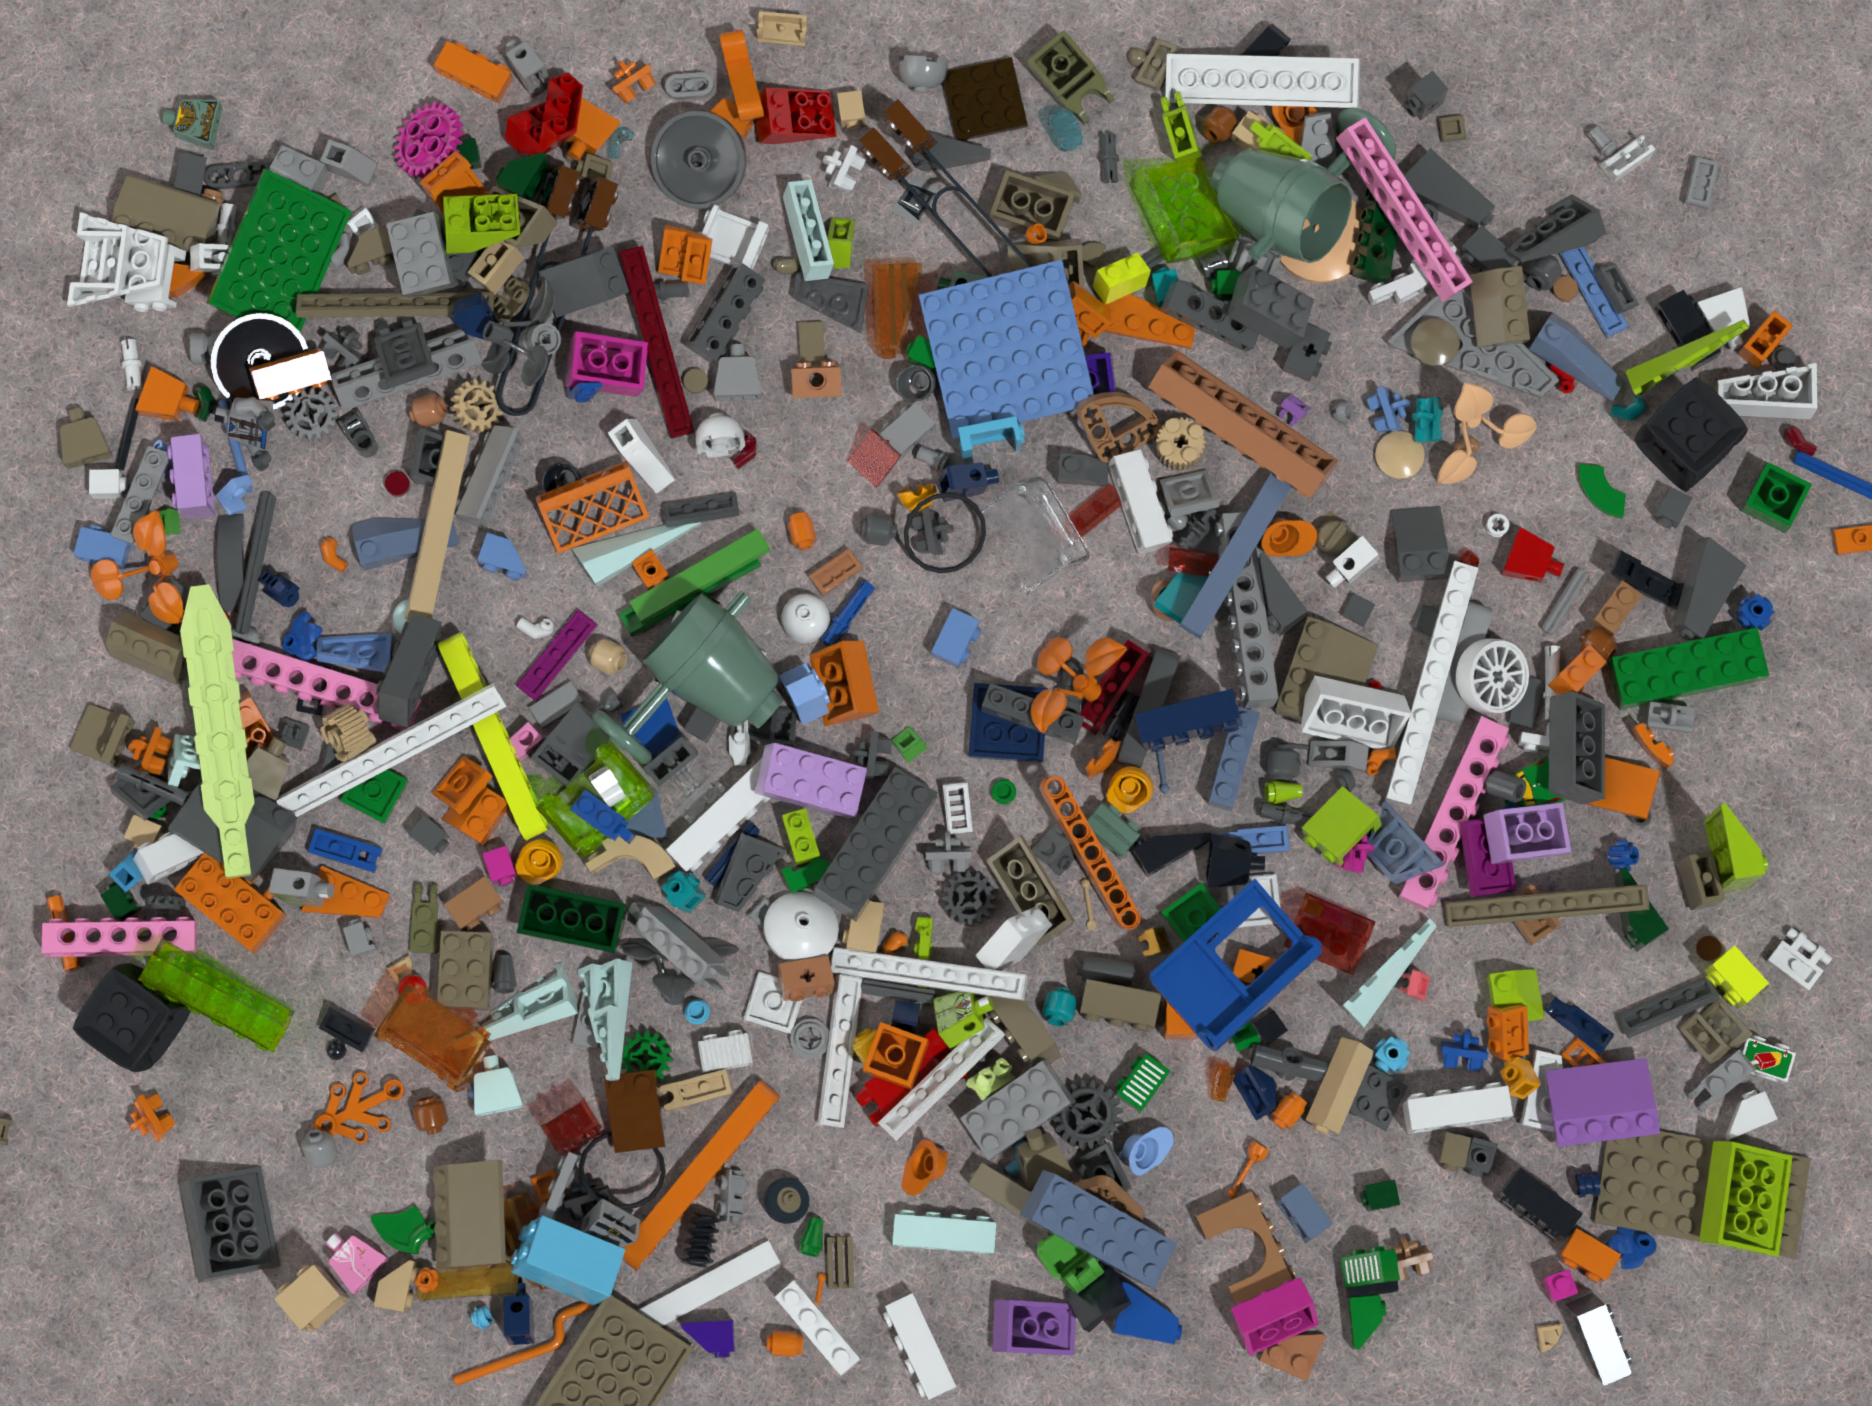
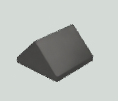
(426, 457)
(1102, 1162)

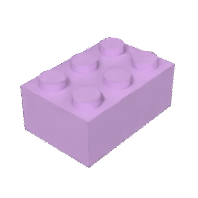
(191, 476)
(1527, 833)

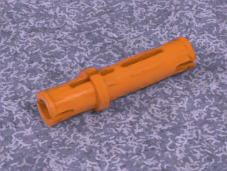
(58, 911)

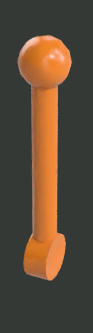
(821, 1277)

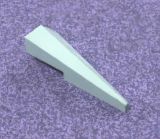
(614, 555)
(1374, 991)
(608, 996)
(537, 1006)

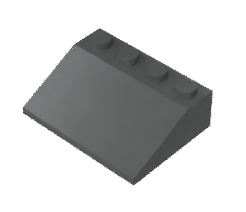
(265, 829)
(229, 1224)

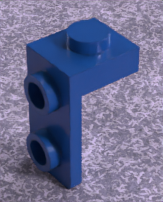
(583, 391)

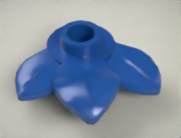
(303, 636)
(1628, 1243)

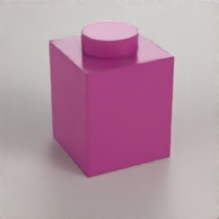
(500, 866)
(1560, 1285)

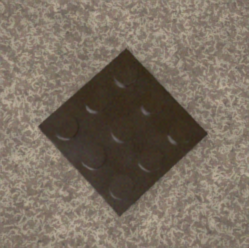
(984, 99)

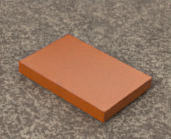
(1628, 788)

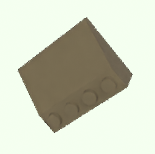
(1325, 653)
(469, 1215)

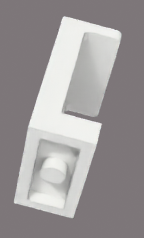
(734, 238)
(157, 297)

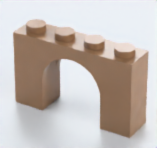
(1246, 1214)

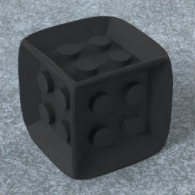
(1690, 434)
(129, 1020)

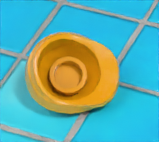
(1130, 783)
(536, 856)

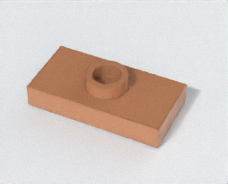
(835, 572)

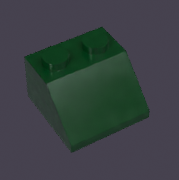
(524, 175)

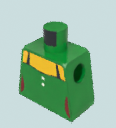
(1537, 785)

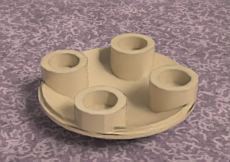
(1399, 455)

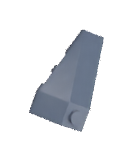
(1569, 351)
(390, 540)

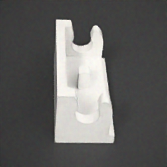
(1627, 159)

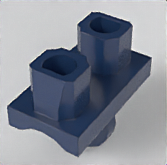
(279, 589)

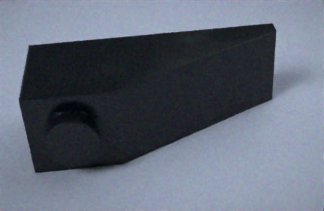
(1163, 850)

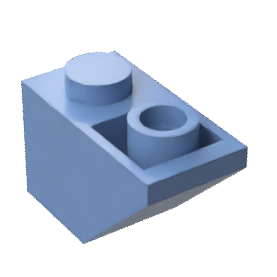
(500, 554)

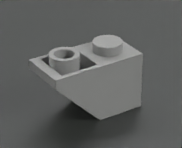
(348, 162)

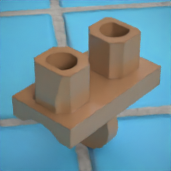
(1410, 1254)

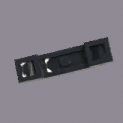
(1647, 580)

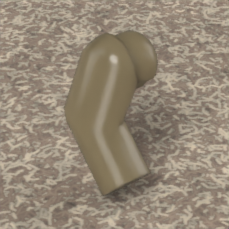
(787, 266)

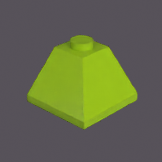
(1516, 988)

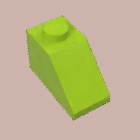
(841, 241)

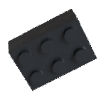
(1538, 1205)

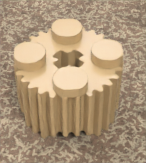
(1175, 431)
(347, 732)

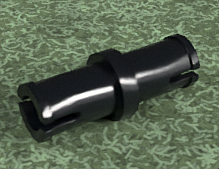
(1121, 715)

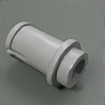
(1602, 141)
(932, 458)

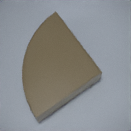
(1092, 253)

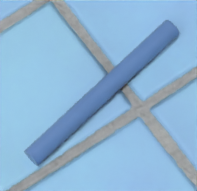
(236, 449)

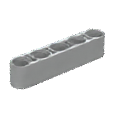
(1473, 629)

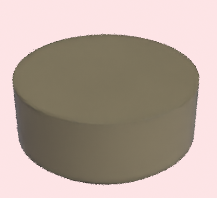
(695, 381)

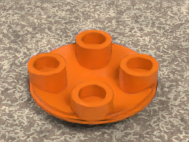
(1109, 753)

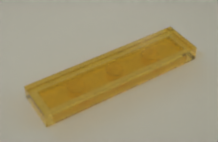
(472, 1284)

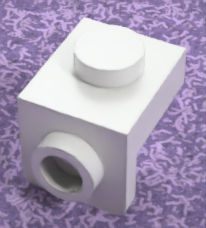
(1534, 742)

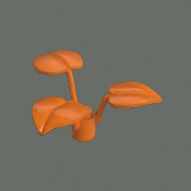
(149, 536)
(1100, 657)

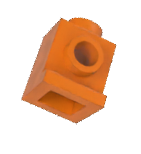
(646, 561)

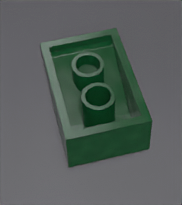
(1639, 926)

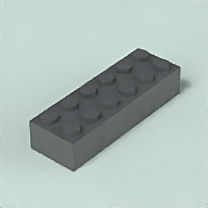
(875, 844)

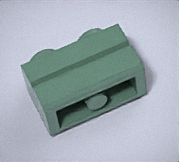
(1113, 831)

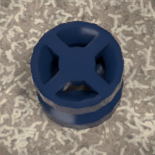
(1587, 1184)

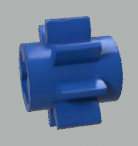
(1623, 855)

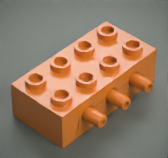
(231, 903)

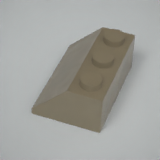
(534, 221)
(1499, 307)
(146, 647)
(1120, 1005)

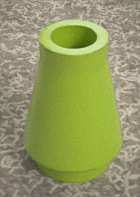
(1281, 791)

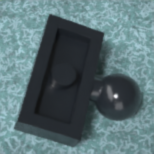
(347, 1031)

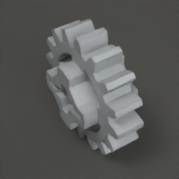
(302, 417)

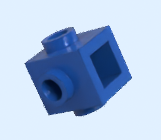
(1748, 618)

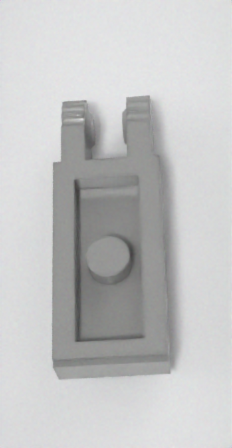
(1723, 1078)

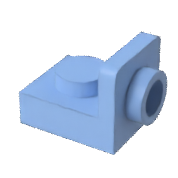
(232, 492)

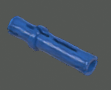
(848, 613)

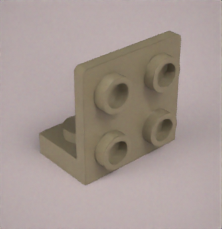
(102, 735)

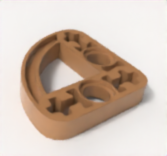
(1108, 438)

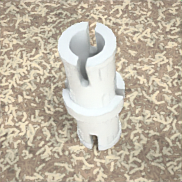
(131, 364)

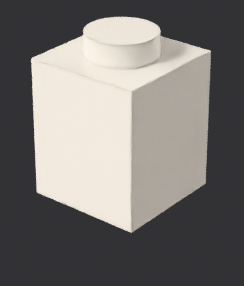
(107, 484)

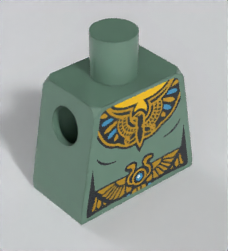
(195, 121)

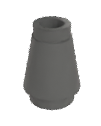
(504, 975)

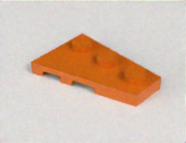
(350, 897)

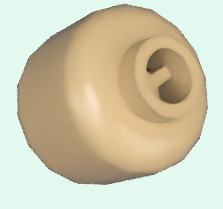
(607, 656)

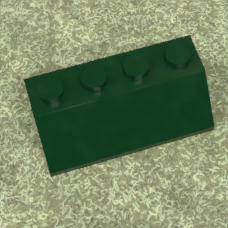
(572, 918)

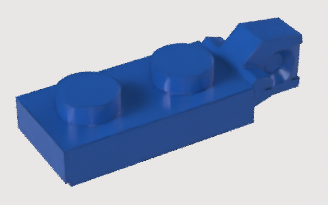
(602, 817)

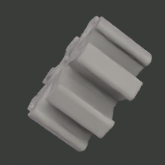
(1239, 254)

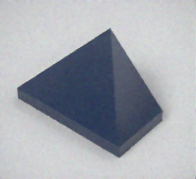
(1257, 1091)

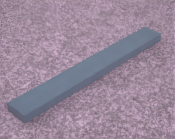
(1235, 556)

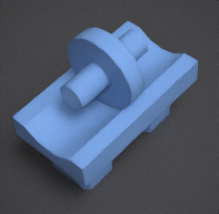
(1384, 400)

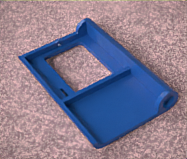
(1208, 991)

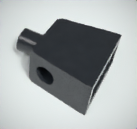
(1230, 861)

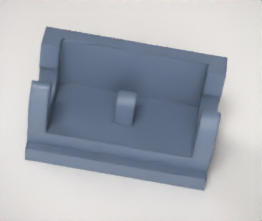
(1304, 1213)

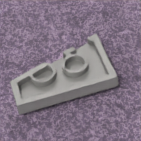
(1318, 138)

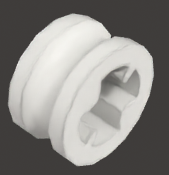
(1505, 526)

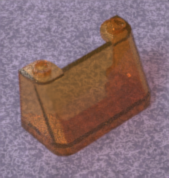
(434, 1036)

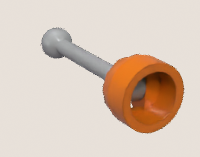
(1036, 230)

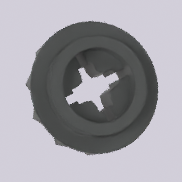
(165, 903)

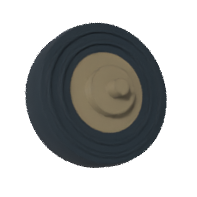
(786, 1200)

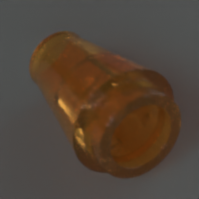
(1221, 1081)

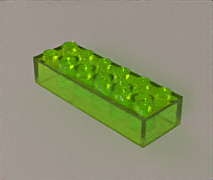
(216, 996)

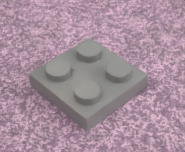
(1189, 493)

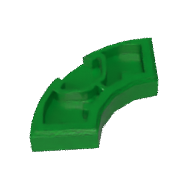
(1600, 492)

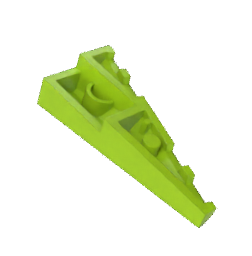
(1660, 368)

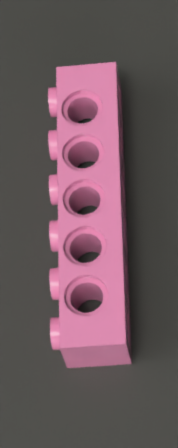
(106, 946)

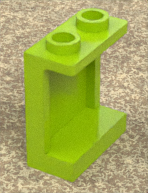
(1339, 826)

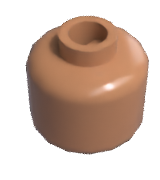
(428, 410)

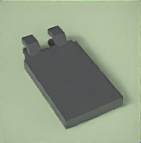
(403, 353)

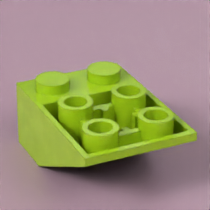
(479, 221)

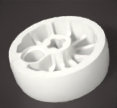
(1492, 676)

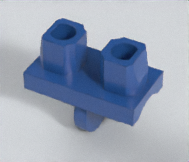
(1475, 1054)

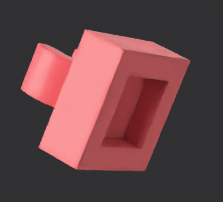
(1417, 986)

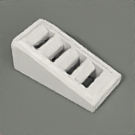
(946, 787)

